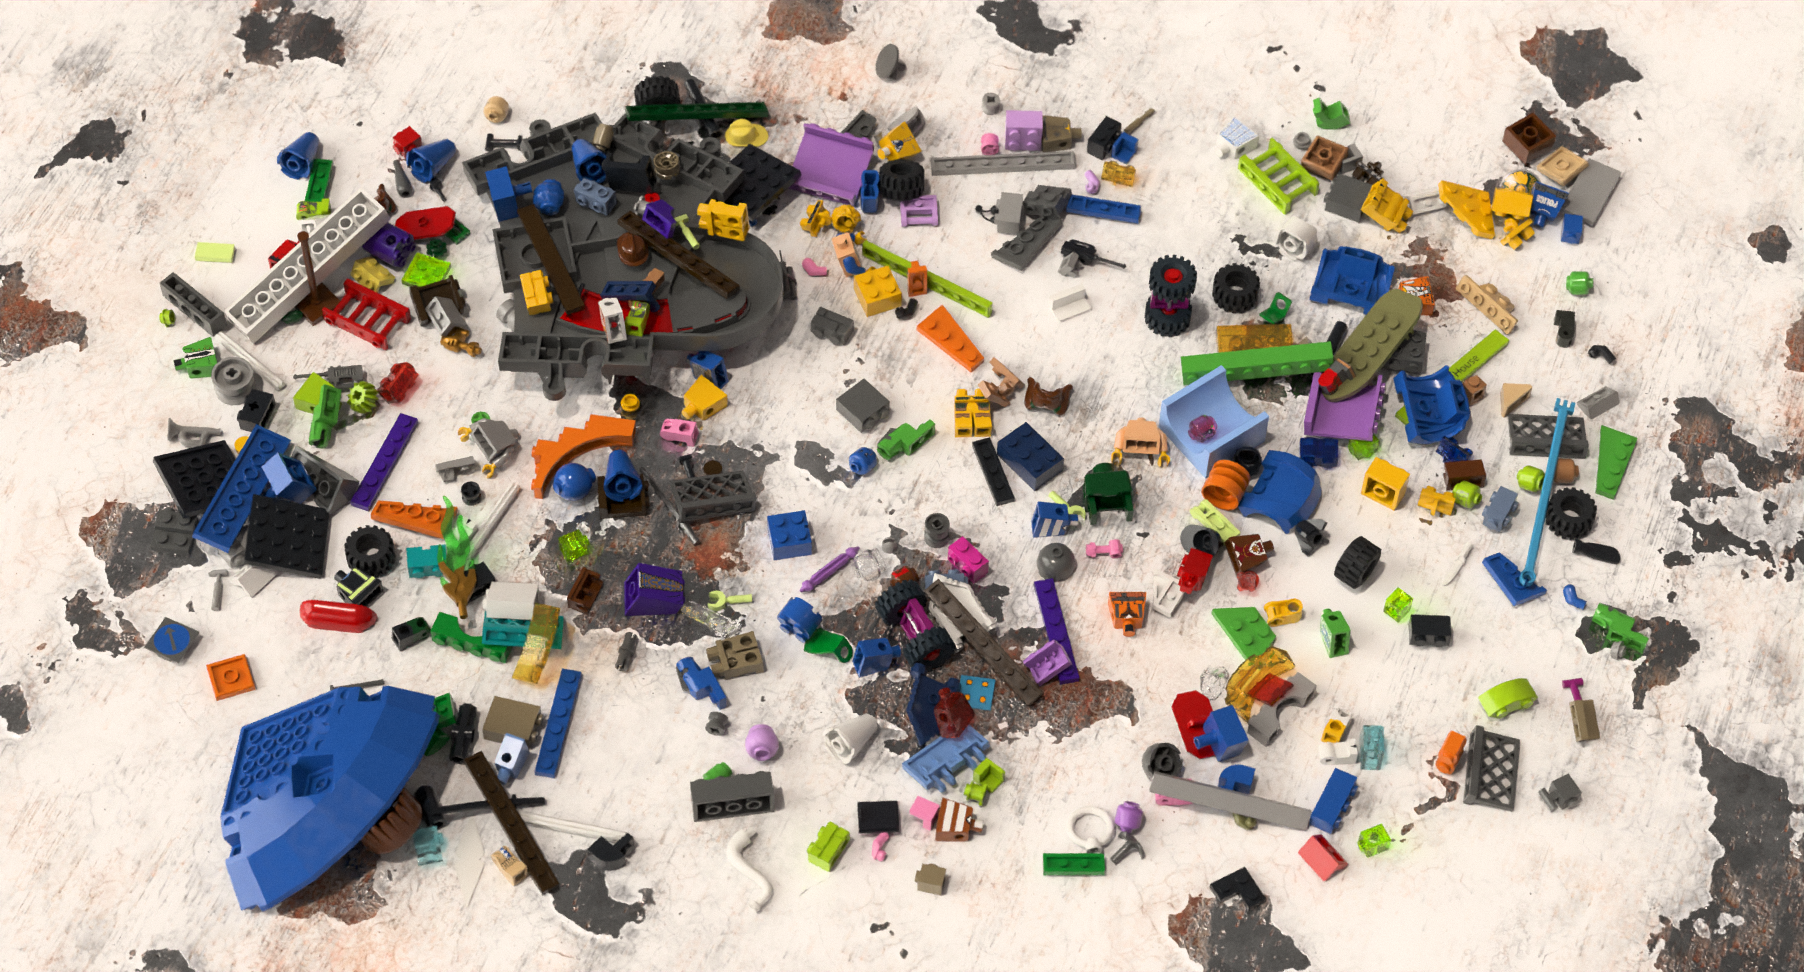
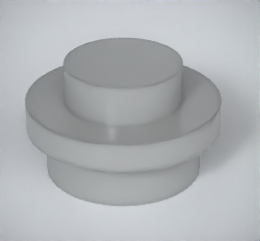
(1302, 140)
(1618, 650)

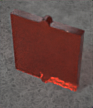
(1270, 689)

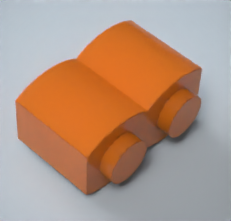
(1450, 752)

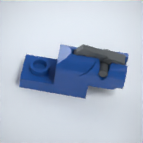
(700, 682)

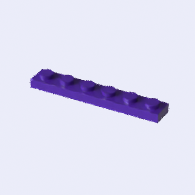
(384, 462)
(1055, 625)

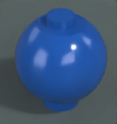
(573, 481)

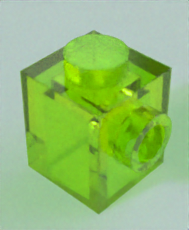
(1362, 448)

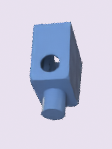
(511, 757)

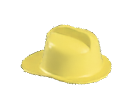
(744, 133)

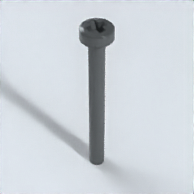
(363, 684)

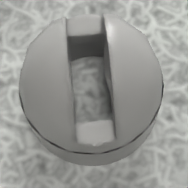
(889, 545)

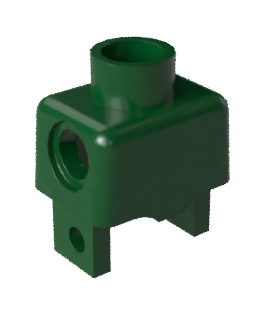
(1107, 491)

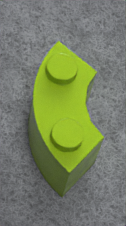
(1508, 697)

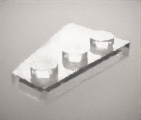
(712, 620)

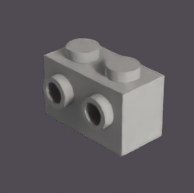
(1009, 212)

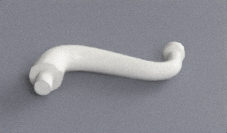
(733, 852)

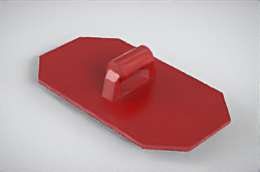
(427, 222)
(1191, 713)

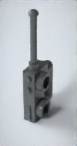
(337, 373)

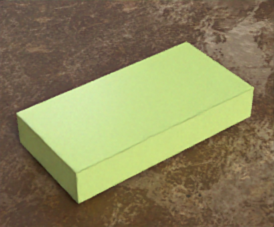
(214, 252)

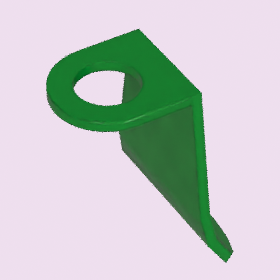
(827, 642)

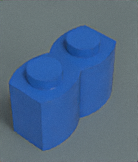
(869, 191)

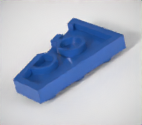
(1507, 577)

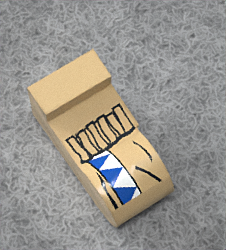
(509, 865)

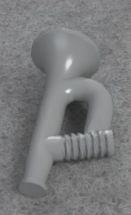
(174, 429)

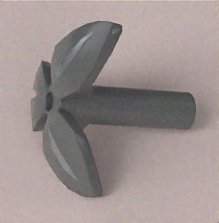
(1131, 842)

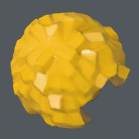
(845, 218)

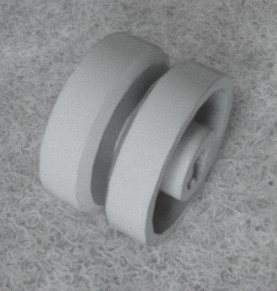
(233, 380)

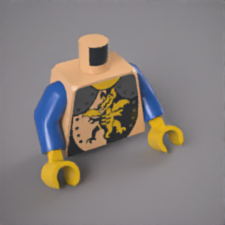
(847, 253)

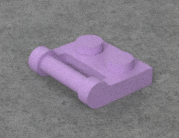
(922, 205)

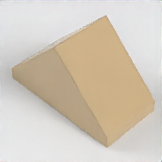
(1512, 396)

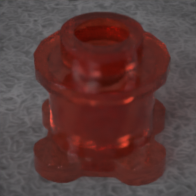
(1243, 584)

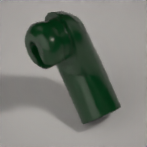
(292, 317)

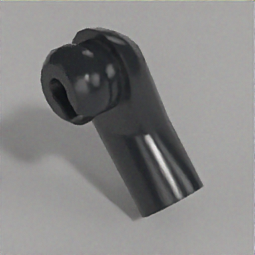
(903, 313)

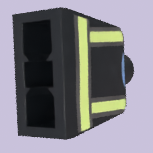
(358, 587)

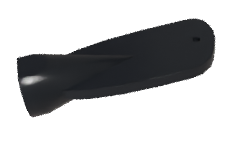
(1597, 551)

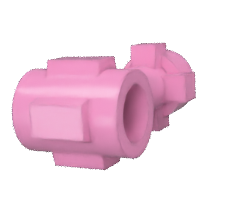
(1114, 548)

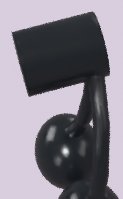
(978, 209)

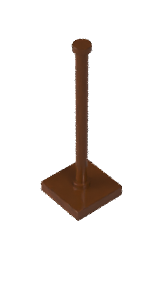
(319, 295)

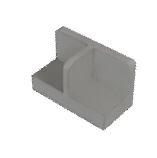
(444, 315)

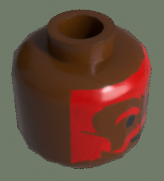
(903, 573)

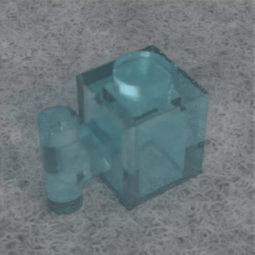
(428, 843)

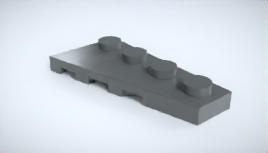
(1025, 246)

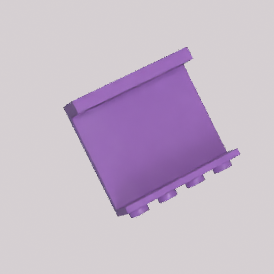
(831, 164)
(1347, 418)

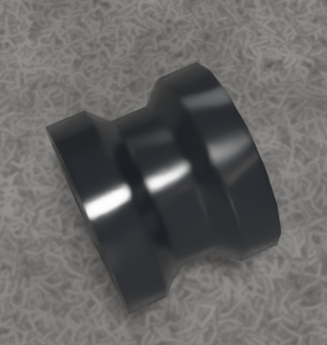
(474, 490)

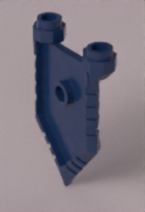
(923, 701)

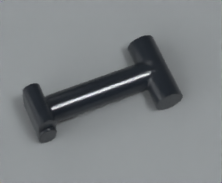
(490, 142)
(686, 461)

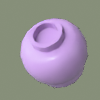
(761, 742)

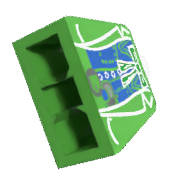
(1334, 624)

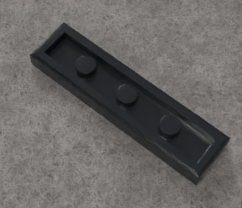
(993, 471)

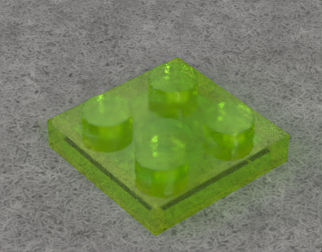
(425, 271)

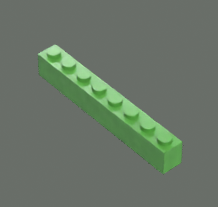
(1260, 362)

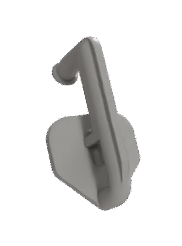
(907, 117)

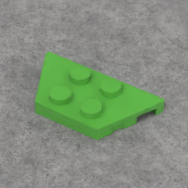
(1245, 629)

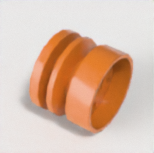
(1226, 484)

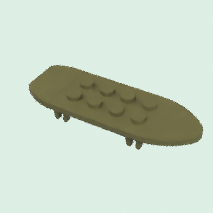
(1377, 339)

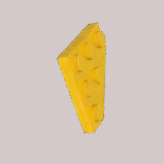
(1469, 206)

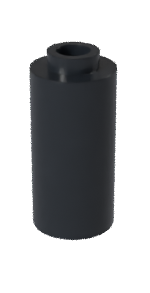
(427, 798)

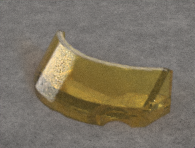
(537, 644)
(1251, 671)

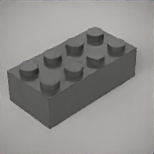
(732, 796)

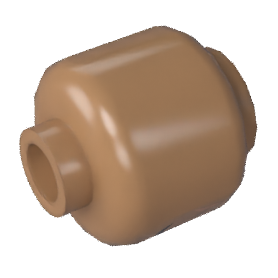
(1566, 471)

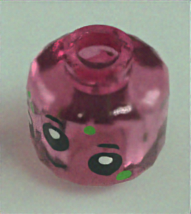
(1202, 428)

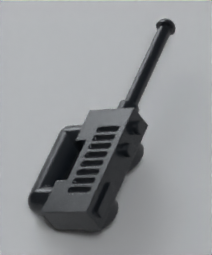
(1086, 252)

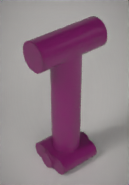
(1573, 684)

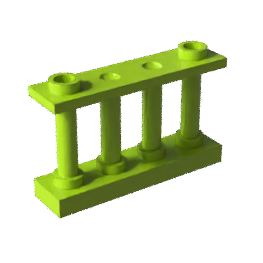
(1271, 189)

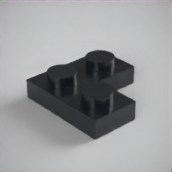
(1239, 884)

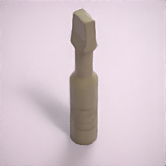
(1138, 121)

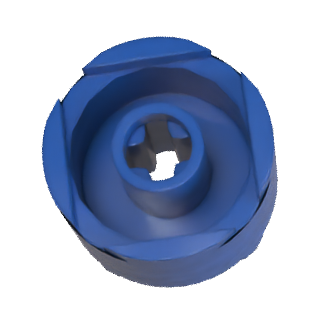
(799, 619)

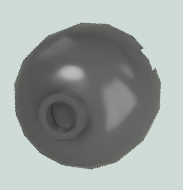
(1056, 562)
(1162, 758)

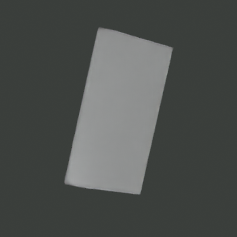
(1599, 402)

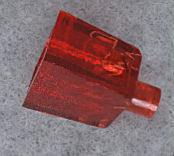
(952, 713)

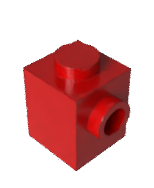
(406, 140)

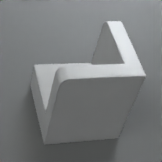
(1353, 156)

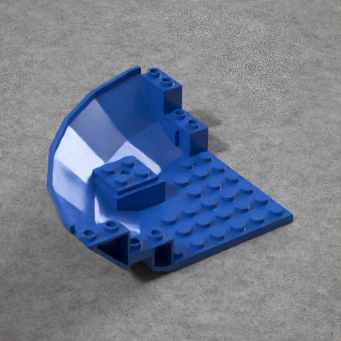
(316, 784)

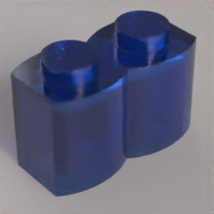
(1319, 451)

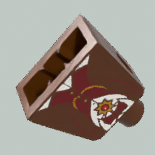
(1247, 551)

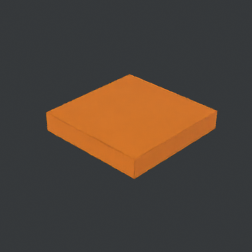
(230, 677)

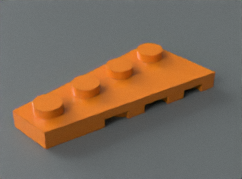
(950, 338)
(411, 517)

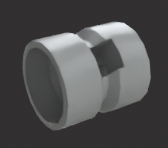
(506, 313)

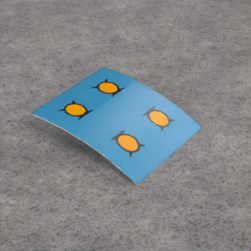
(978, 691)

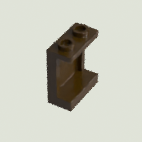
(424, 295)
(628, 508)

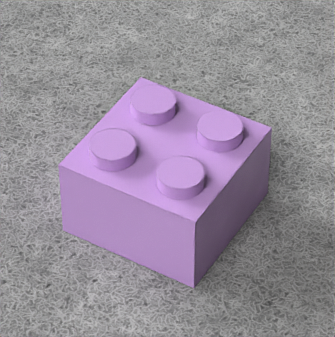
(1023, 130)

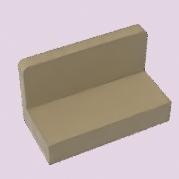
(1584, 720)

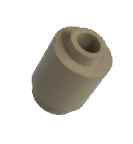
(603, 137)

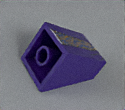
(653, 591)

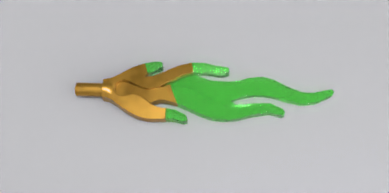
(453, 567)

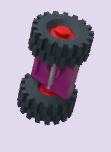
(1169, 303)
(905, 606)

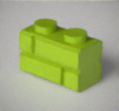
(828, 846)

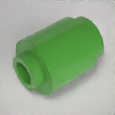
(718, 770)

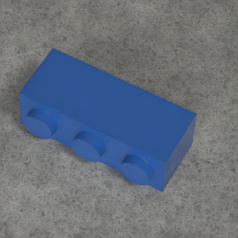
(1334, 801)

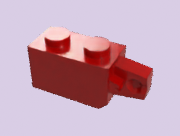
(1194, 570)

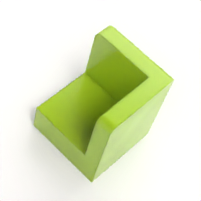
(989, 773)

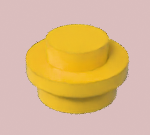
(630, 403)

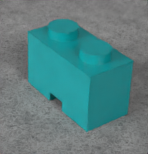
(424, 562)

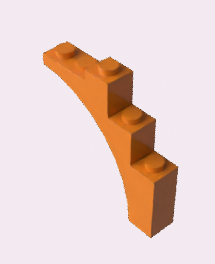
(598, 433)

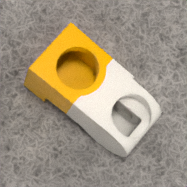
(1336, 726)

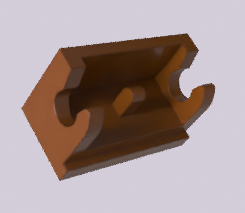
(1459, 471)
(584, 591)

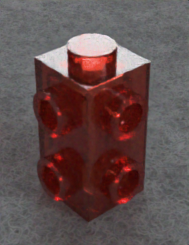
(395, 385)

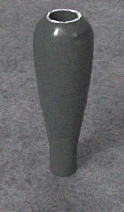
(402, 183)

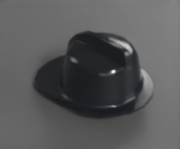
(1201, 538)

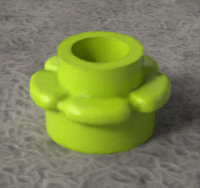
(167, 317)

